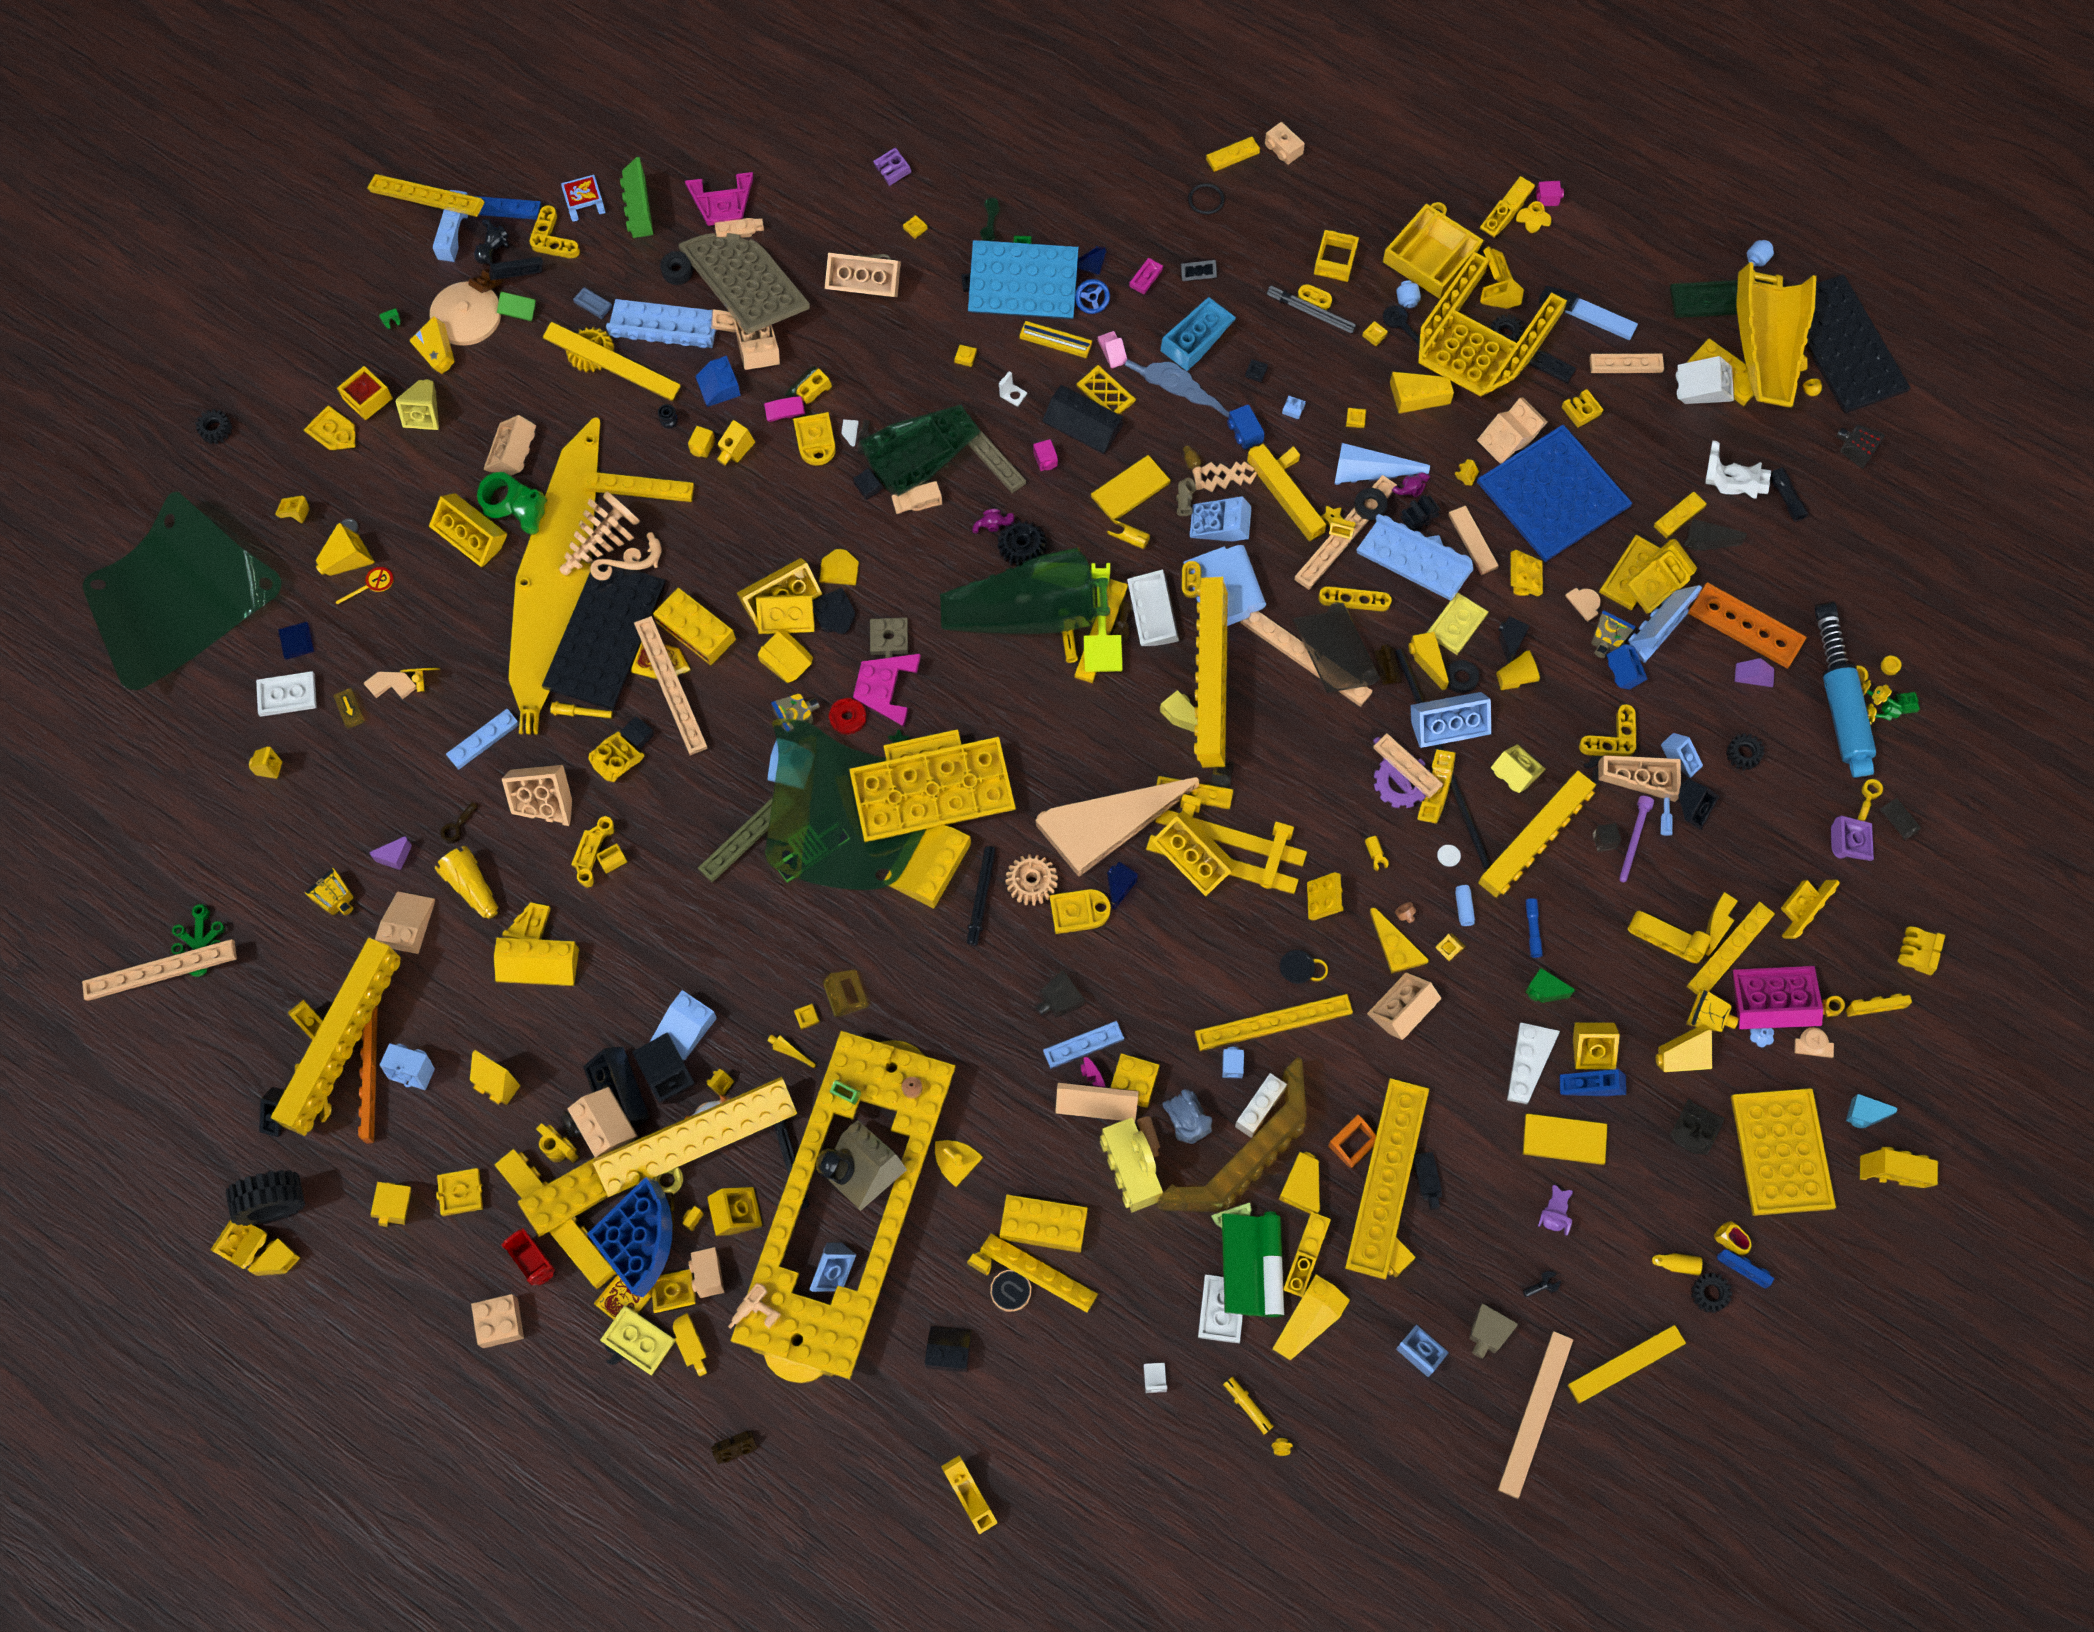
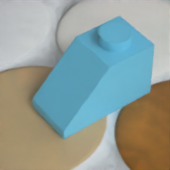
(1867, 1111)

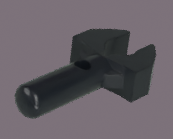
(1542, 1285)

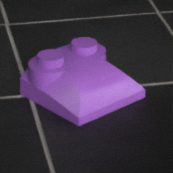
(1852, 838)

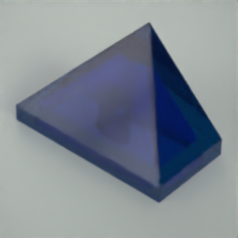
(1092, 260)

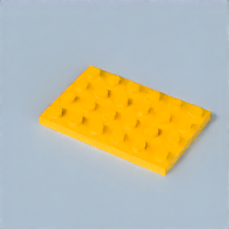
(1782, 1152)

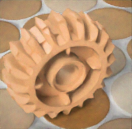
(1031, 891)

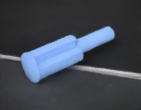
(1666, 819)

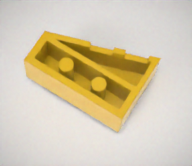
(1420, 391)
(1899, 1167)

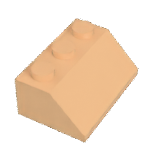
(510, 446)
(1404, 1005)
(602, 1122)

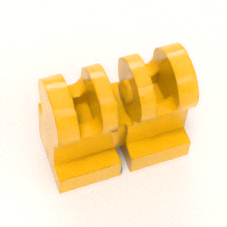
(1929, 947)

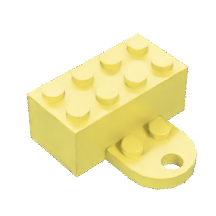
(1133, 1164)

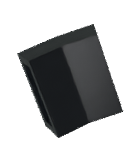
(867, 483)
(637, 732)

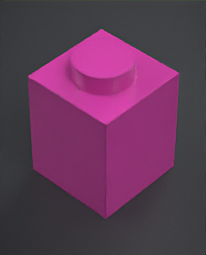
(1549, 193)
(1045, 455)

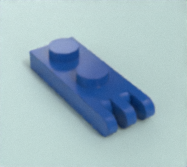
(1744, 1267)

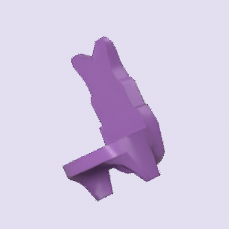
(1555, 1215)

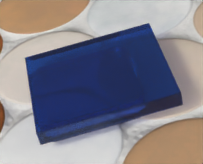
(296, 640)

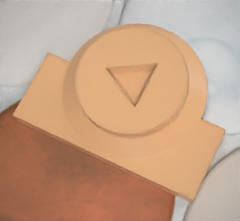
(1585, 601)
(1815, 1043)

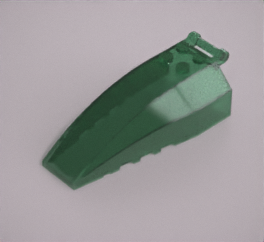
(1034, 598)

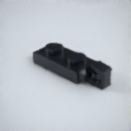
(1428, 1178)

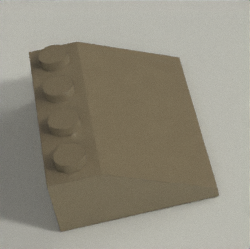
(873, 1162)

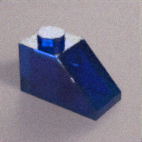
(1120, 882)

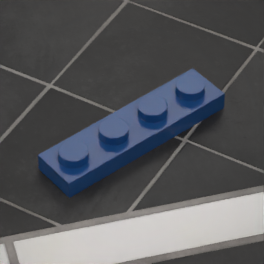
(510, 208)

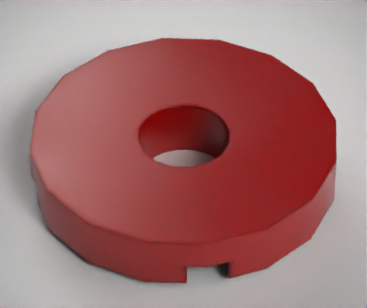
(847, 726)

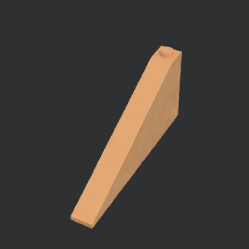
(1097, 827)

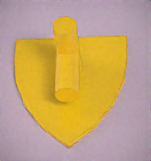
(418, 677)
(955, 1160)

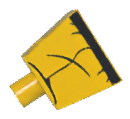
(1712, 1012)

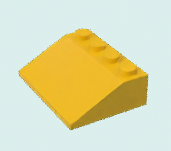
(932, 864)

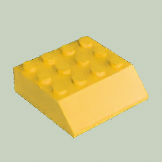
(1431, 250)

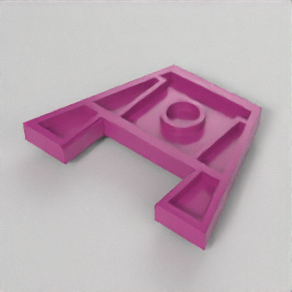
(723, 204)
(877, 684)

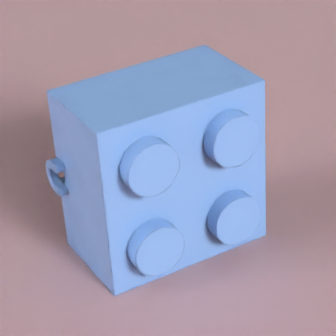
(407, 1065)

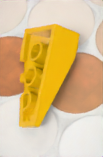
(1314, 1314)

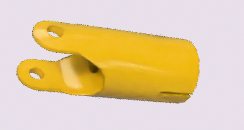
(1131, 535)
(1679, 1263)

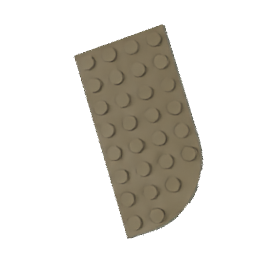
(744, 279)

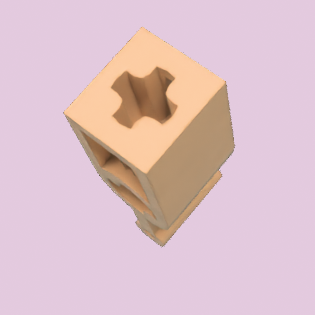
(918, 498)

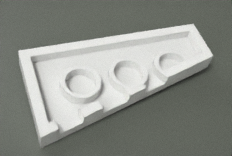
(1530, 1057)

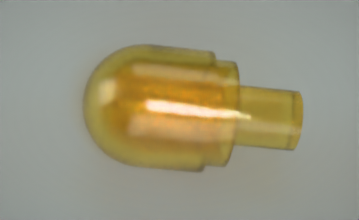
(1191, 458)

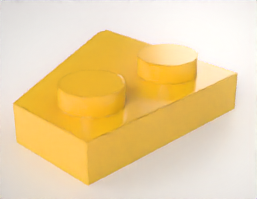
(529, 923)

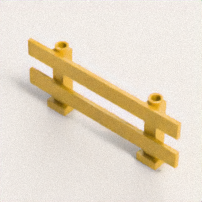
(1275, 850)

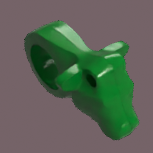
(521, 501)

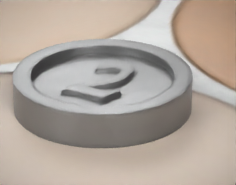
(351, 524)

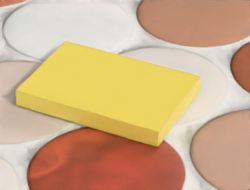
(1458, 623)
(638, 1340)

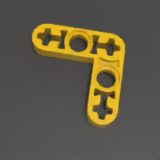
(546, 238)
(1621, 740)

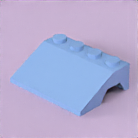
(1663, 622)

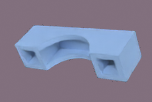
(446, 239)

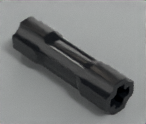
(1794, 505)

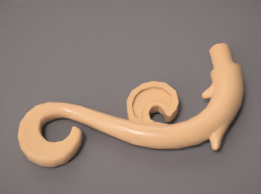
(628, 557)

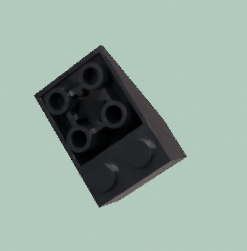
(663, 1068)

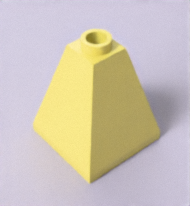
(419, 406)

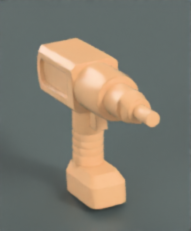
(753, 1302)

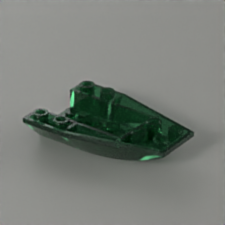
(918, 447)

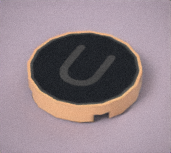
(1010, 1291)

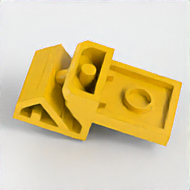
(1663, 574)

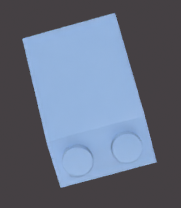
(686, 1023)

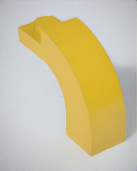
(969, 1494)

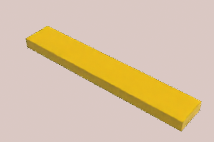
(1626, 1364)

